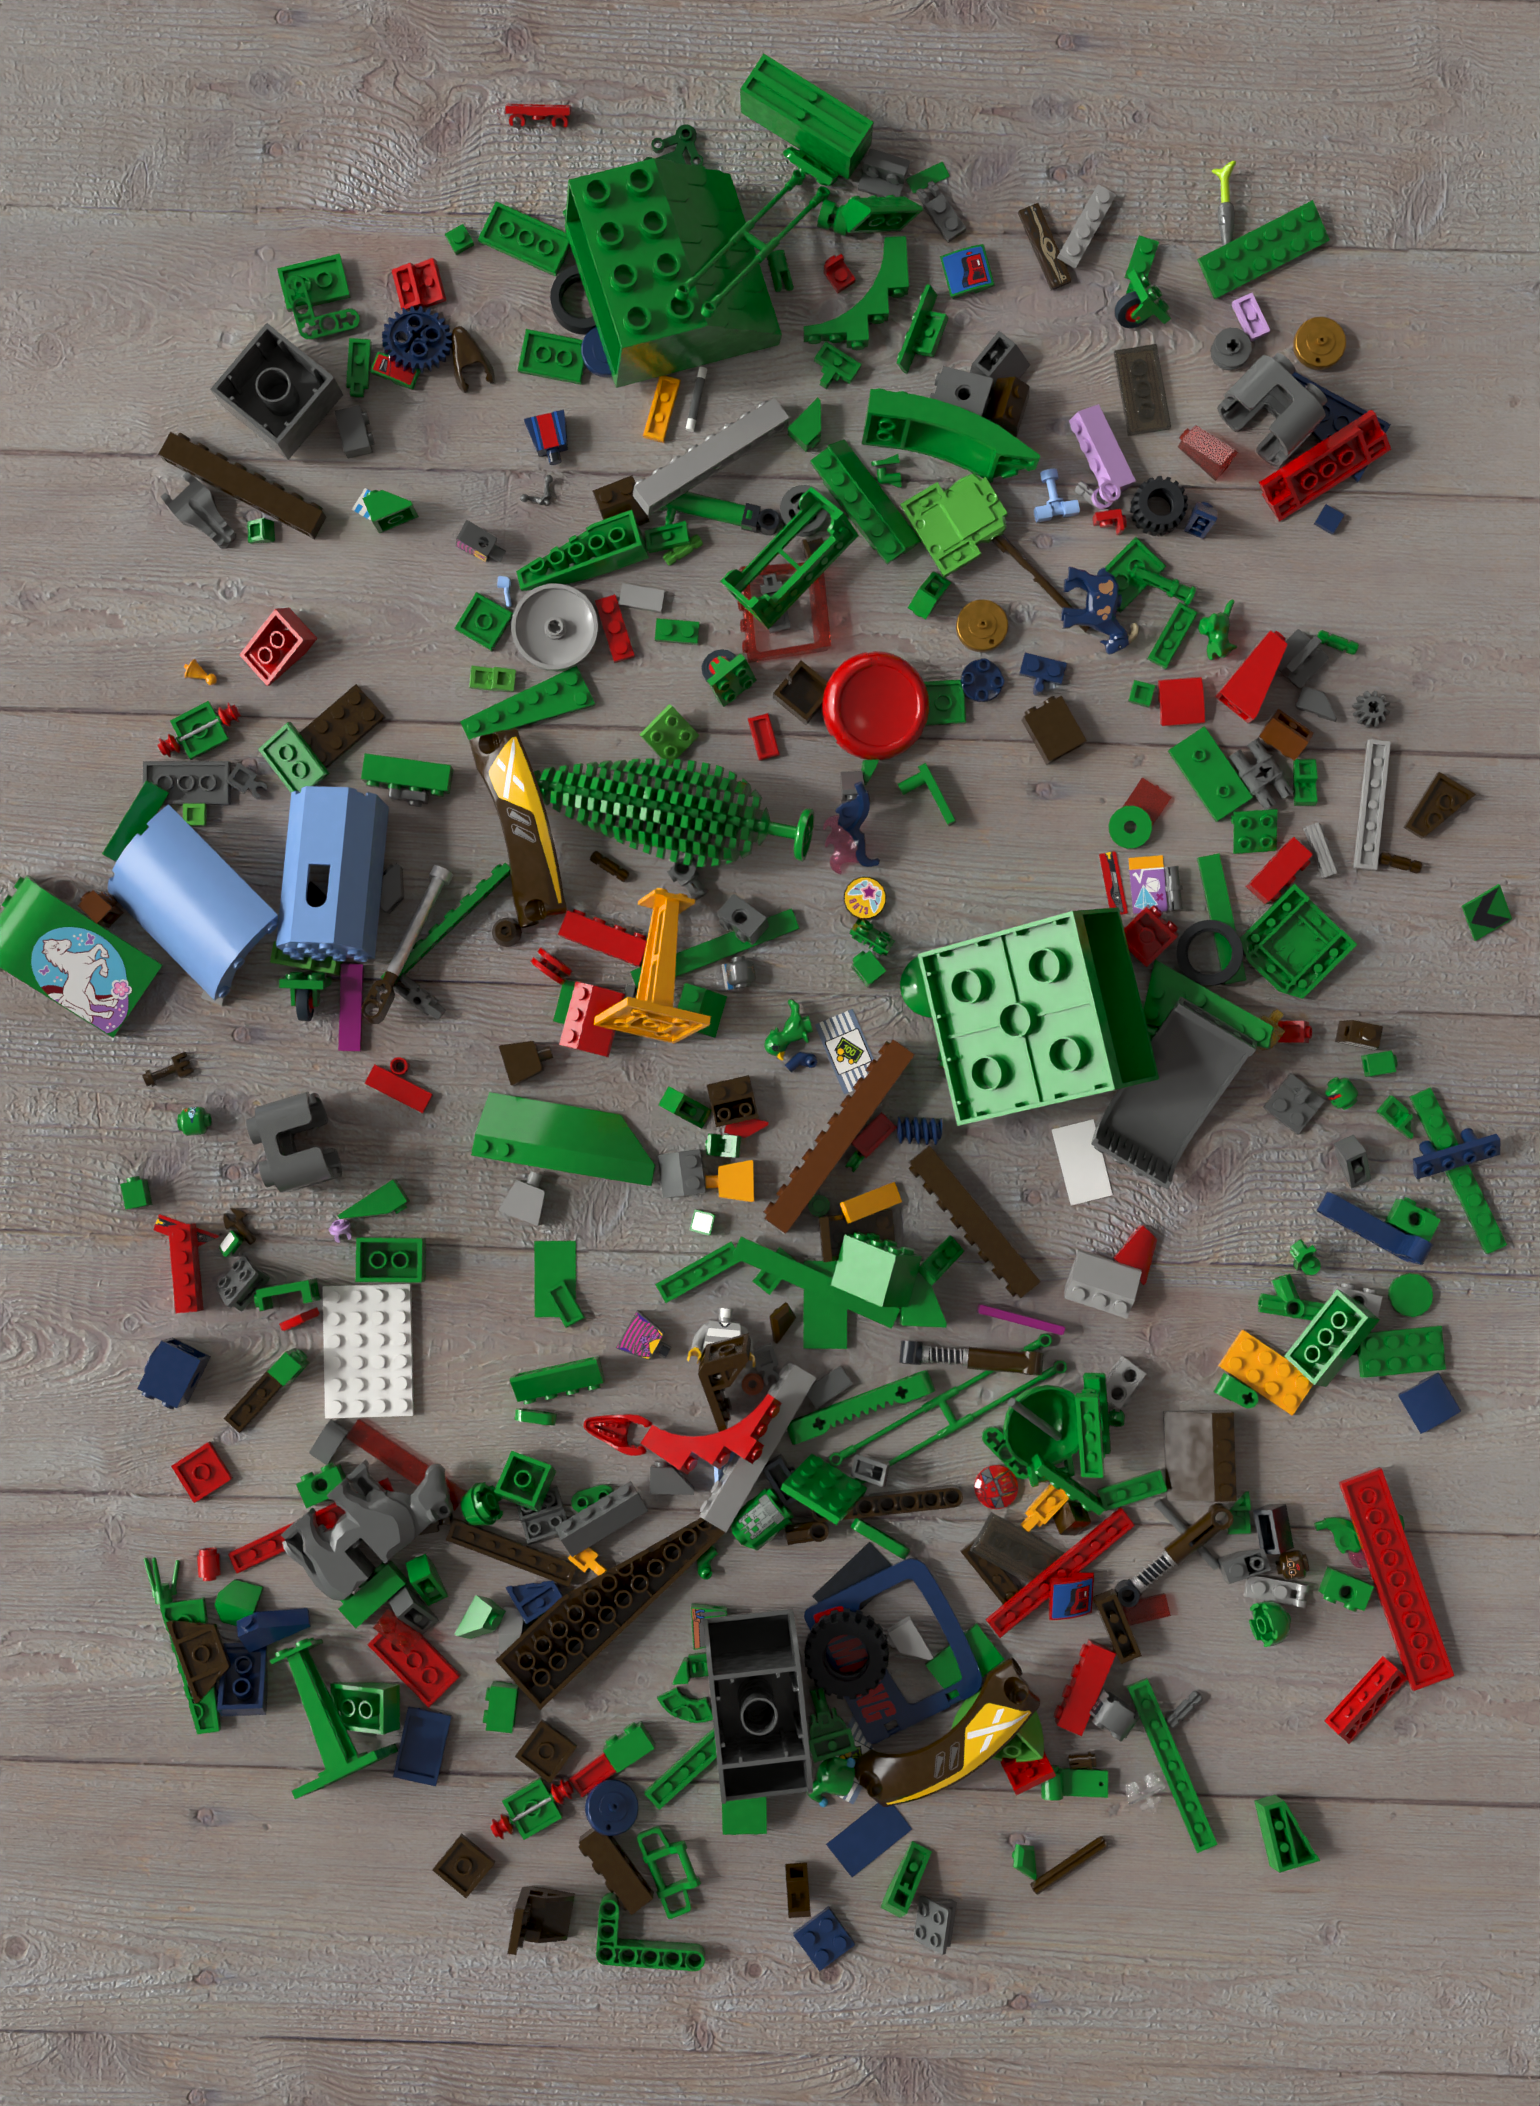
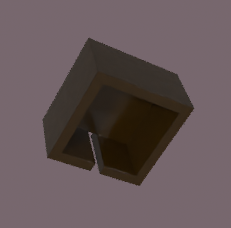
(804, 693)

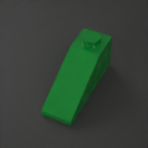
(384, 1200)
(906, 1880)

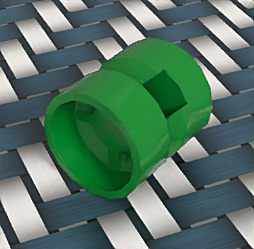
(825, 221)

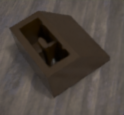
(732, 1101)

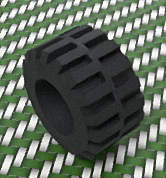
(1166, 490)

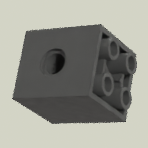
(964, 390)

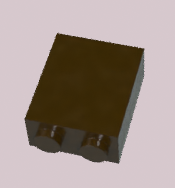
(1053, 729)

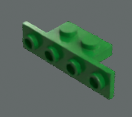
(924, 331)

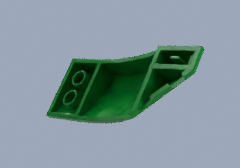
(944, 433)
(561, 1139)

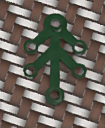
(682, 143)

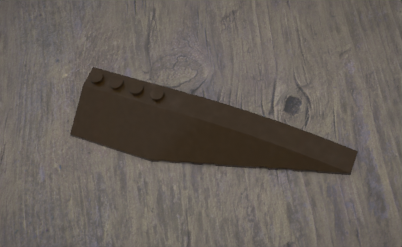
(598, 1611)

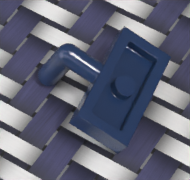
(1042, 670)

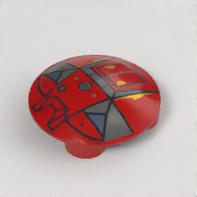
(996, 1487)

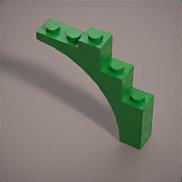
(874, 306)

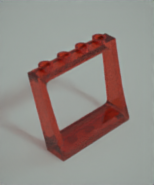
(819, 613)

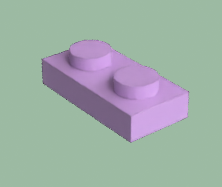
(1250, 317)

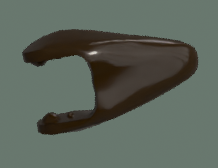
(467, 352)

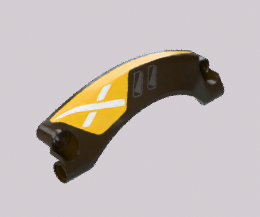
(525, 825)
(986, 1728)

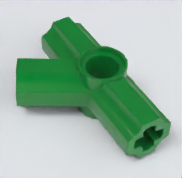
(1287, 1294)

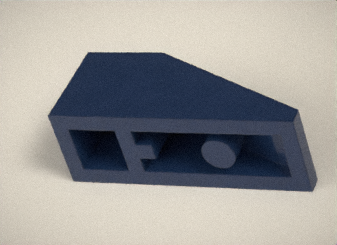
(1201, 520)
(271, 1626)

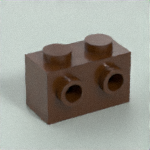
(1286, 734)
(100, 907)

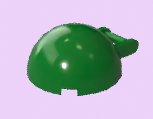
(1025, 1439)

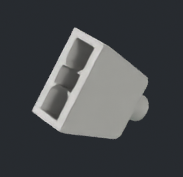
(526, 1200)

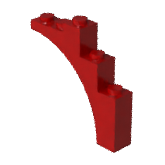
(715, 1448)

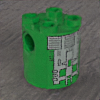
(760, 1519)

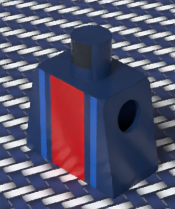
(548, 435)

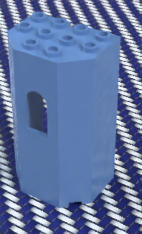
(350, 835)

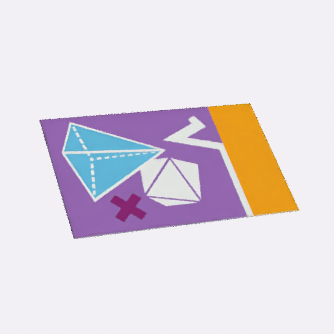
(1147, 882)

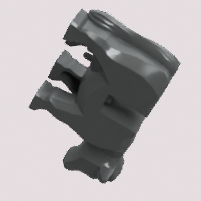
(377, 1516)

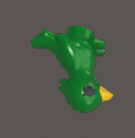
(794, 1030)

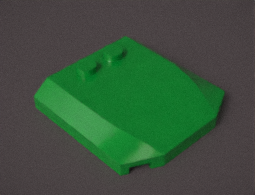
(1295, 944)

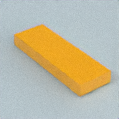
(662, 408)
(870, 1202)

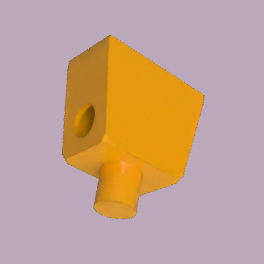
(734, 1181)

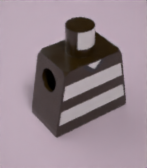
(1360, 1034)

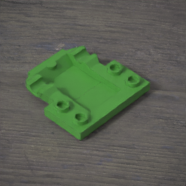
(956, 520)

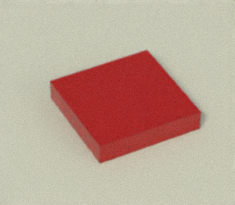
(202, 1472)

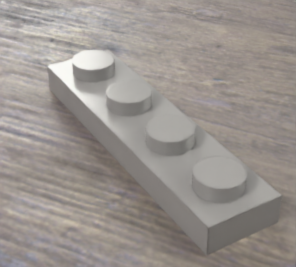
(1086, 226)

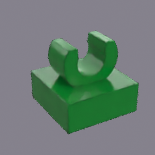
(698, 1665)

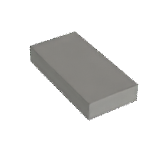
(641, 598)

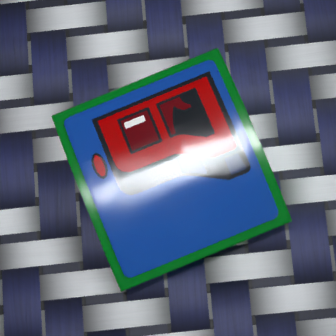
(967, 271)

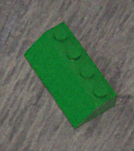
(1331, 1338)
(557, 1379)

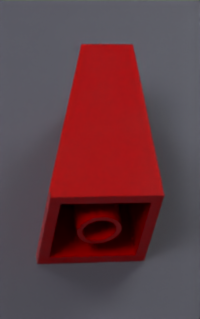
(1251, 681)

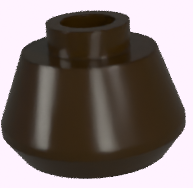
(512, 928)

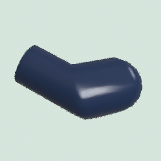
(802, 1059)

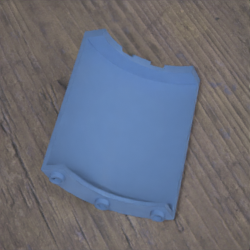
(190, 901)

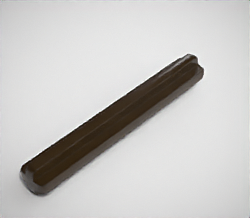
(1069, 1865)

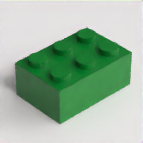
(390, 1259)

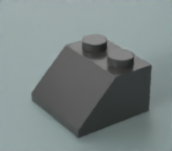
(681, 1173)

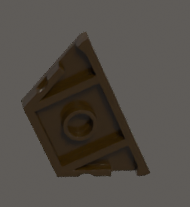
(200, 1655)

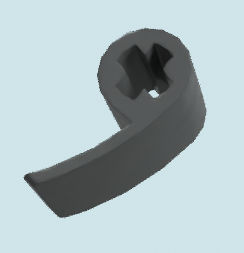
(328, 1441)

